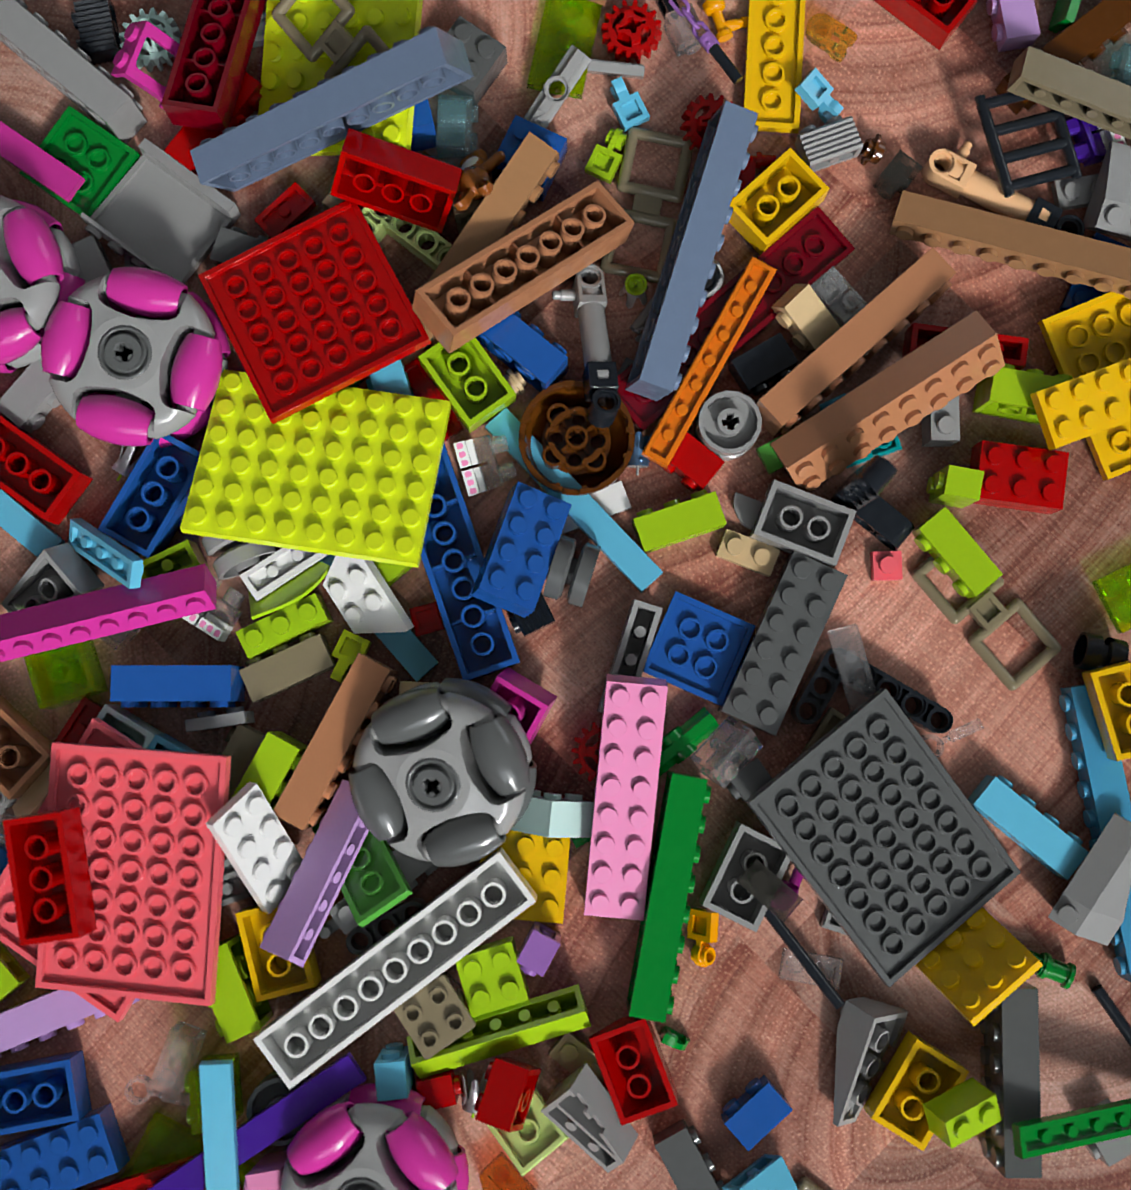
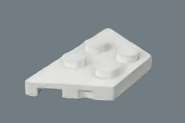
(364, 597)

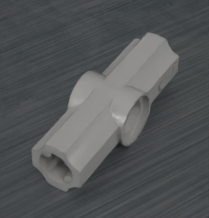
(567, 72)

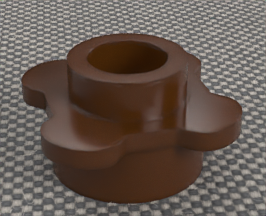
(873, 150)

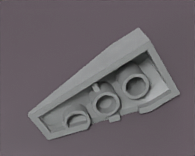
(1099, 891)
(862, 1040)

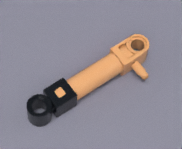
(962, 179)

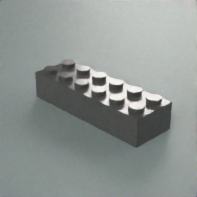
(783, 643)
(1012, 1074)

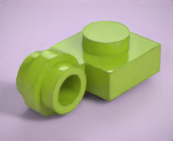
(605, 160)

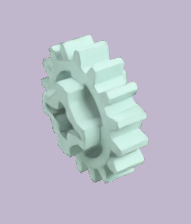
(155, 54)

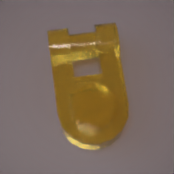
(820, 31)

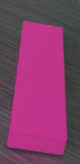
(38, 164)

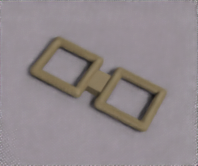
(334, 41)
(649, 198)
(990, 615)

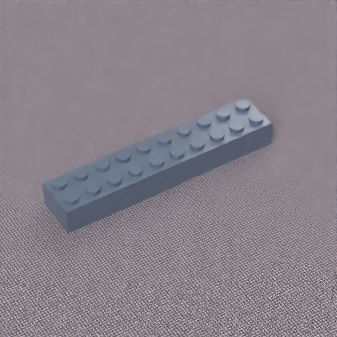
(322, 115)
(692, 252)

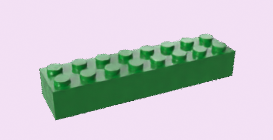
(666, 896)

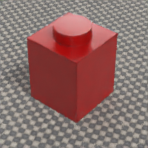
(440, 1089)

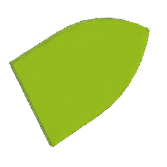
(290, 592)

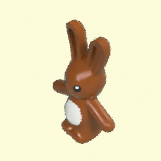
(475, 177)

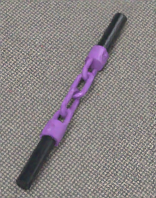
(709, 42)

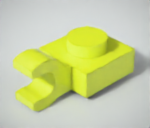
(346, 651)

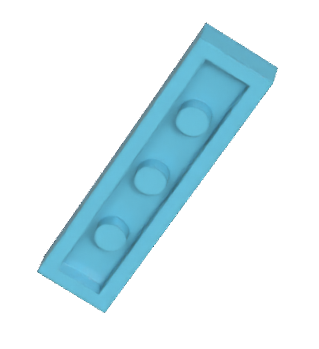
(106, 553)

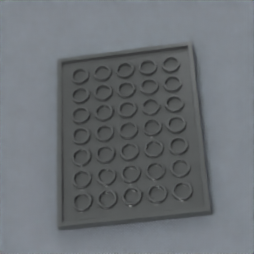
(884, 836)

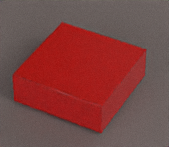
(426, 619)

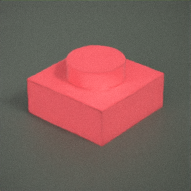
(886, 565)

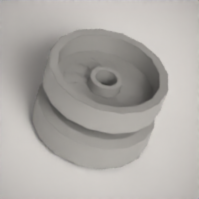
(733, 409)
(235, 556)

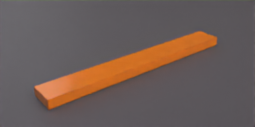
(708, 362)

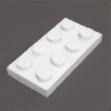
(256, 846)

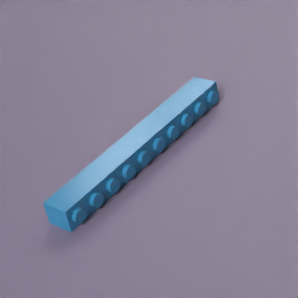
(1103, 791)

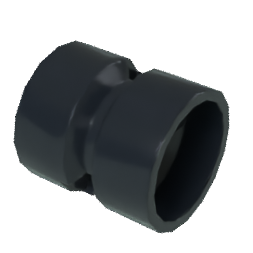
(1095, 652)

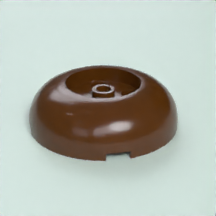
(553, 413)

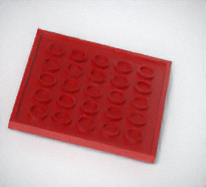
(313, 310)

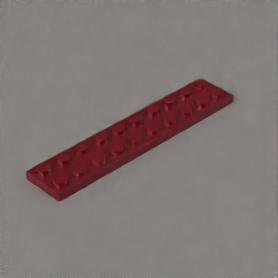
(798, 256)

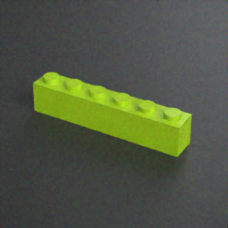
(508, 1030)

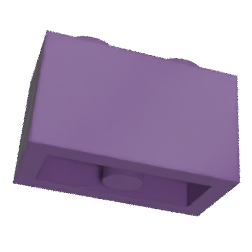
(538, 949)

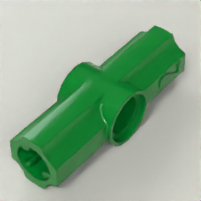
(684, 739)

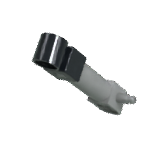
(600, 373)

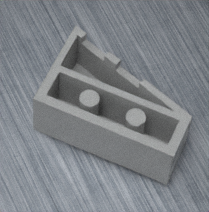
(588, 1118)

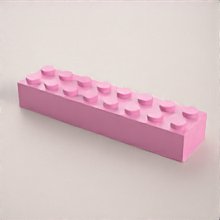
(625, 796)

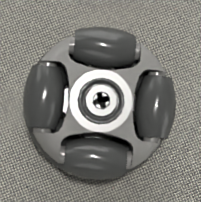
(454, 786)

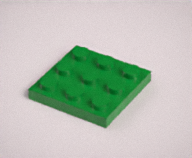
(90, 153)

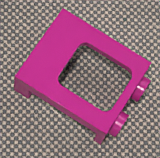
(126, 58)

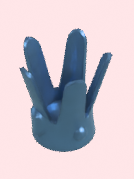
(637, 460)

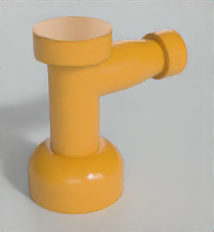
(724, 28)

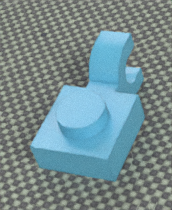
(816, 94)
(627, 108)

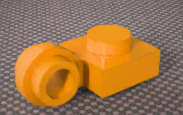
(703, 929)

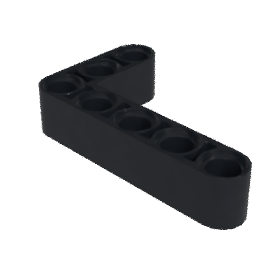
(873, 513)
(900, 692)

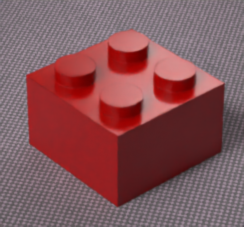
(507, 1094)

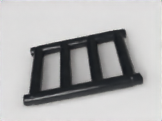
(1001, 159)

